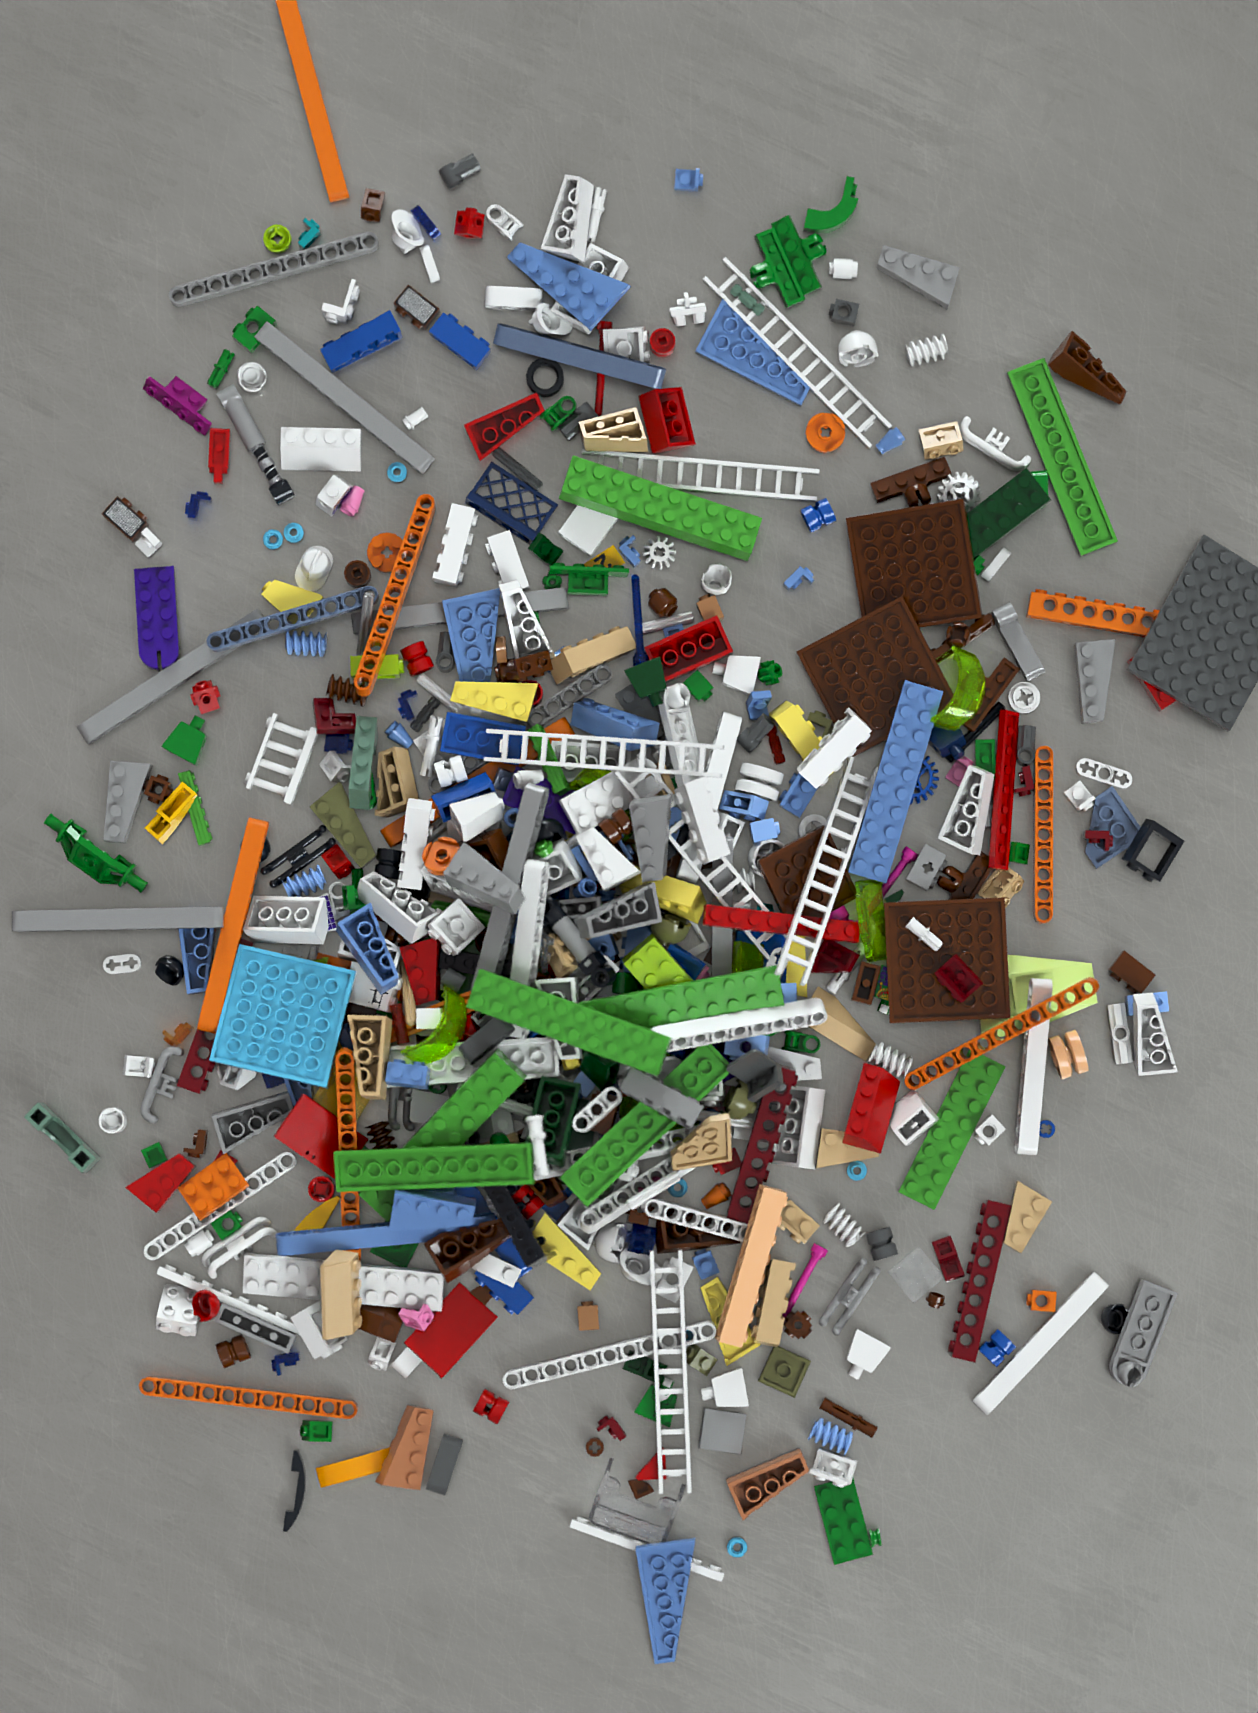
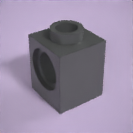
(852, 308)

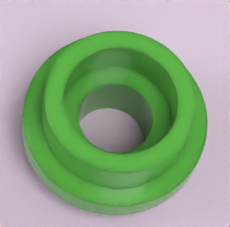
(543, 848)

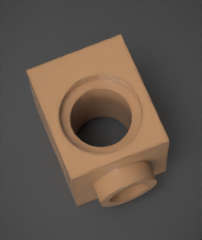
(709, 607)
(588, 1316)

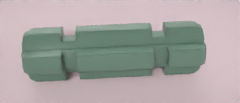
(747, 299)

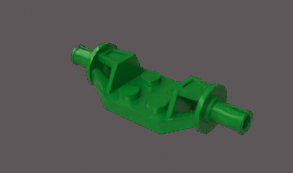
(92, 859)

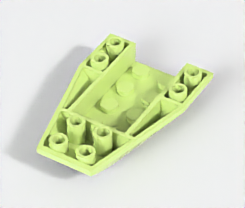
(1061, 973)

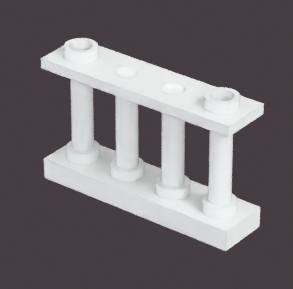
(295, 774)

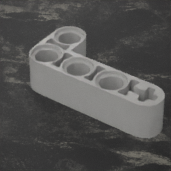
(1017, 642)

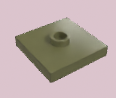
(784, 1371)

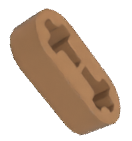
(501, 650)

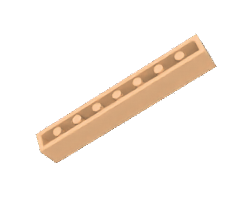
(751, 1265)

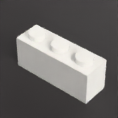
(506, 559)

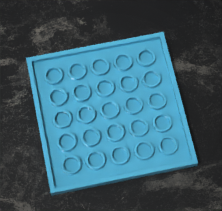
(282, 1016)

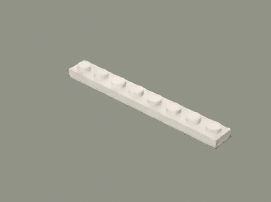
(225, 1296)
(696, 1566)

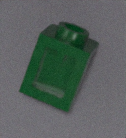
(545, 549)

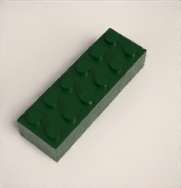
(1005, 511)

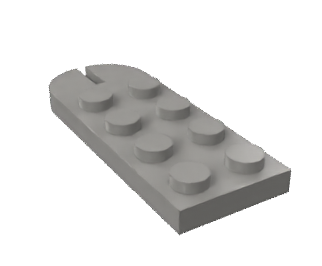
(1141, 1333)

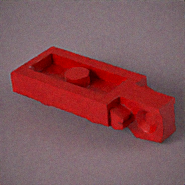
(219, 453)

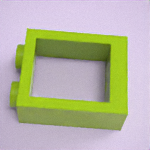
(390, 668)

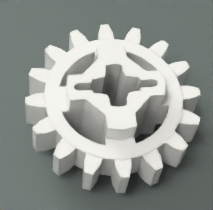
(963, 487)

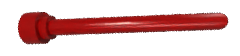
(601, 377)

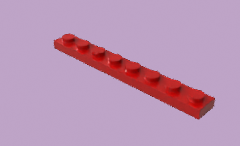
(1003, 790)
(777, 923)

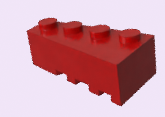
(498, 426)

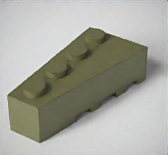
(344, 824)

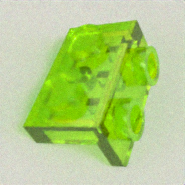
(746, 957)

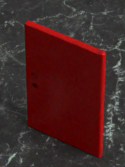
(314, 1131)
(451, 1330)

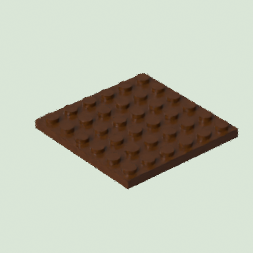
(917, 556)
(867, 665)
(967, 928)

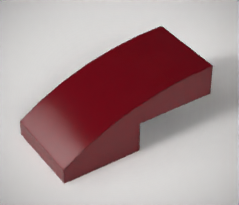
(948, 1259)

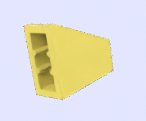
(286, 596)

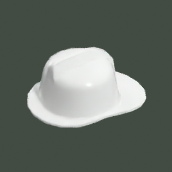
(406, 231)
(548, 323)
(314, 568)
(637, 1267)

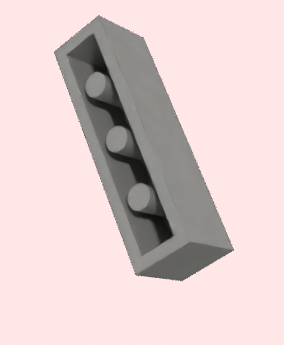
(256, 1328)

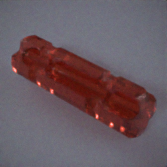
(776, 747)

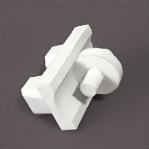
(697, 310)

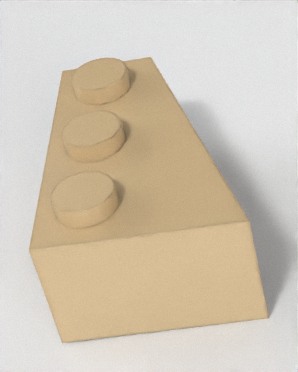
(614, 432)
(395, 782)
(833, 1151)
(1024, 1217)

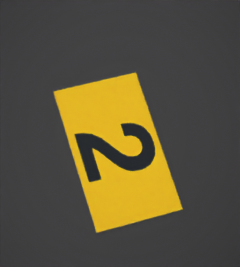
(607, 558)

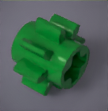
(769, 672)

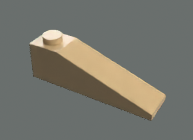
(842, 1027)

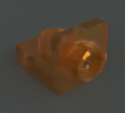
(181, 1031)

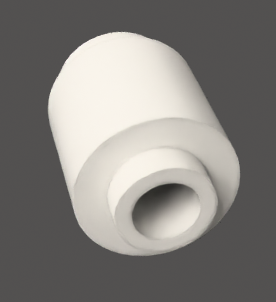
(843, 268)
(199, 1242)

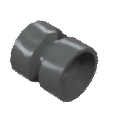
(881, 1243)

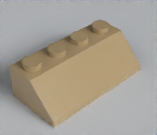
(340, 1294)

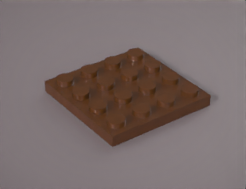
(788, 870)

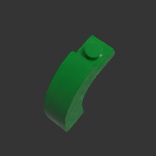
(830, 220)

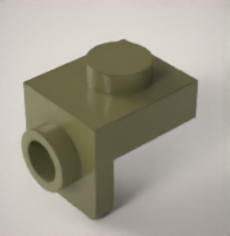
(819, 719)
(700, 1359)

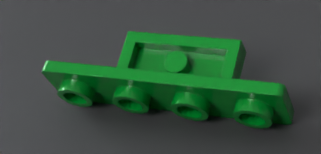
(588, 580)

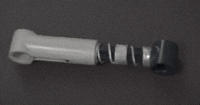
(254, 442)

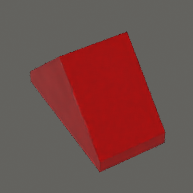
(650, 1470)

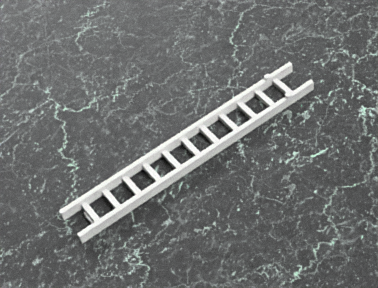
(806, 344)
(798, 488)
(504, 750)
(861, 780)
(765, 936)
(670, 1472)

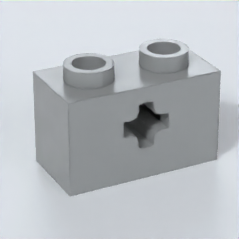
(917, 876)

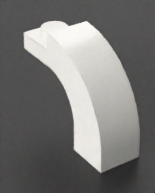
(498, 1270)

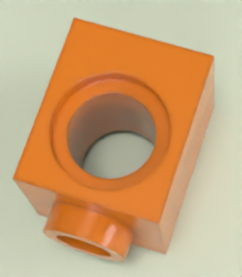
(1050, 1305)

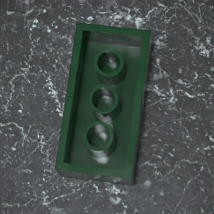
(558, 1105)

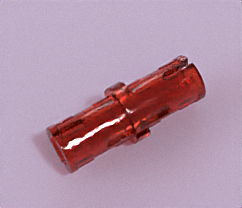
(399, 1023)

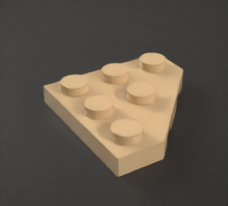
(705, 1145)

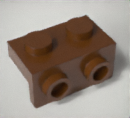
(530, 665)

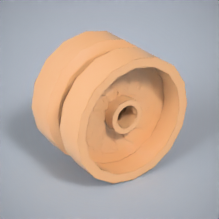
(1065, 1055)

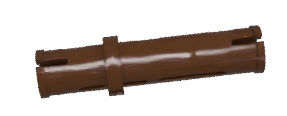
(848, 1417)

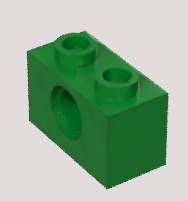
(245, 338)

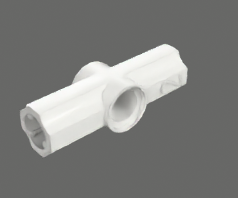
(1117, 1020)

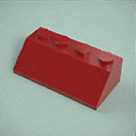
(691, 648)
(871, 1109)

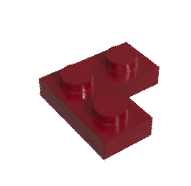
(330, 722)

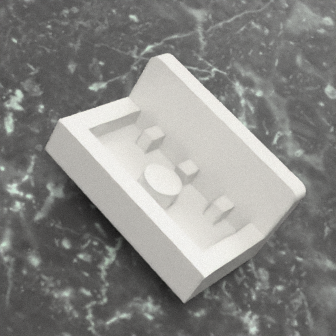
(833, 1468)

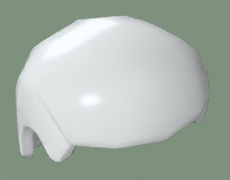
(251, 377)
(716, 579)

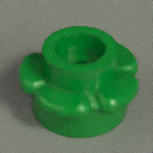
(546, 581)

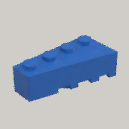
(361, 342)

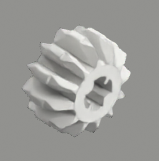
(660, 546)

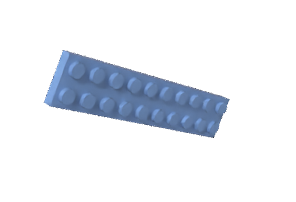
(895, 781)

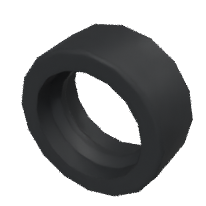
(545, 392)

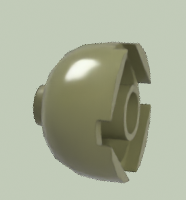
(671, 929)
(737, 1103)

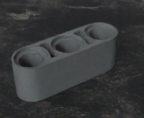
(485, 1039)
(444, 1464)

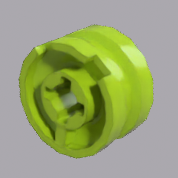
(284, 243)

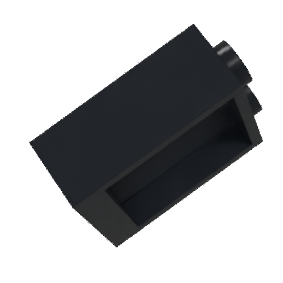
(1140, 840)

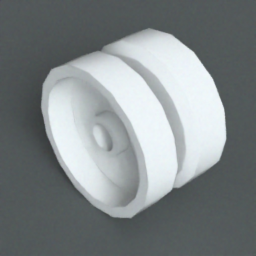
(759, 781)

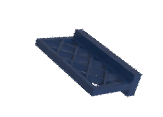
(498, 514)

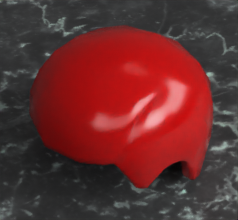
(205, 1305)

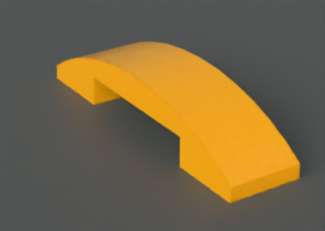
(352, 1468)

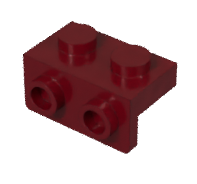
(958, 978)

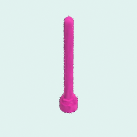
(907, 857)
(817, 1254)

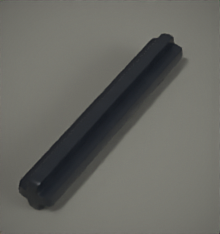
(971, 736)

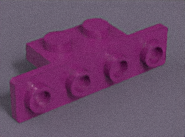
(181, 400)

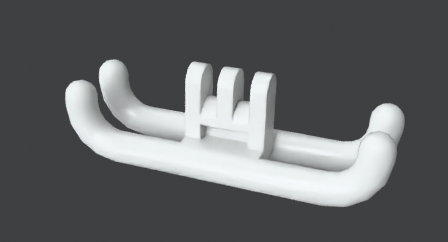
(992, 447)
(236, 1244)

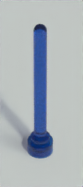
(639, 656)

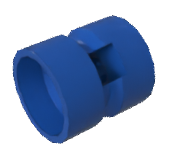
(818, 515)
(997, 1348)

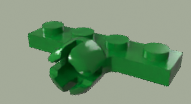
(800, 253)
(776, 269)

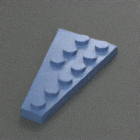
(576, 288)
(743, 351)
(472, 633)
(664, 1583)

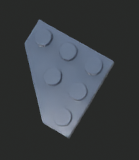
(1110, 815)

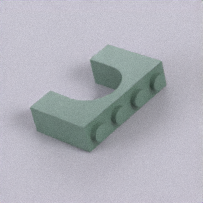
(361, 767)
(49, 1123)

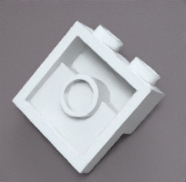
(627, 342)
(455, 927)

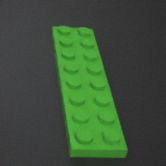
(952, 1131)

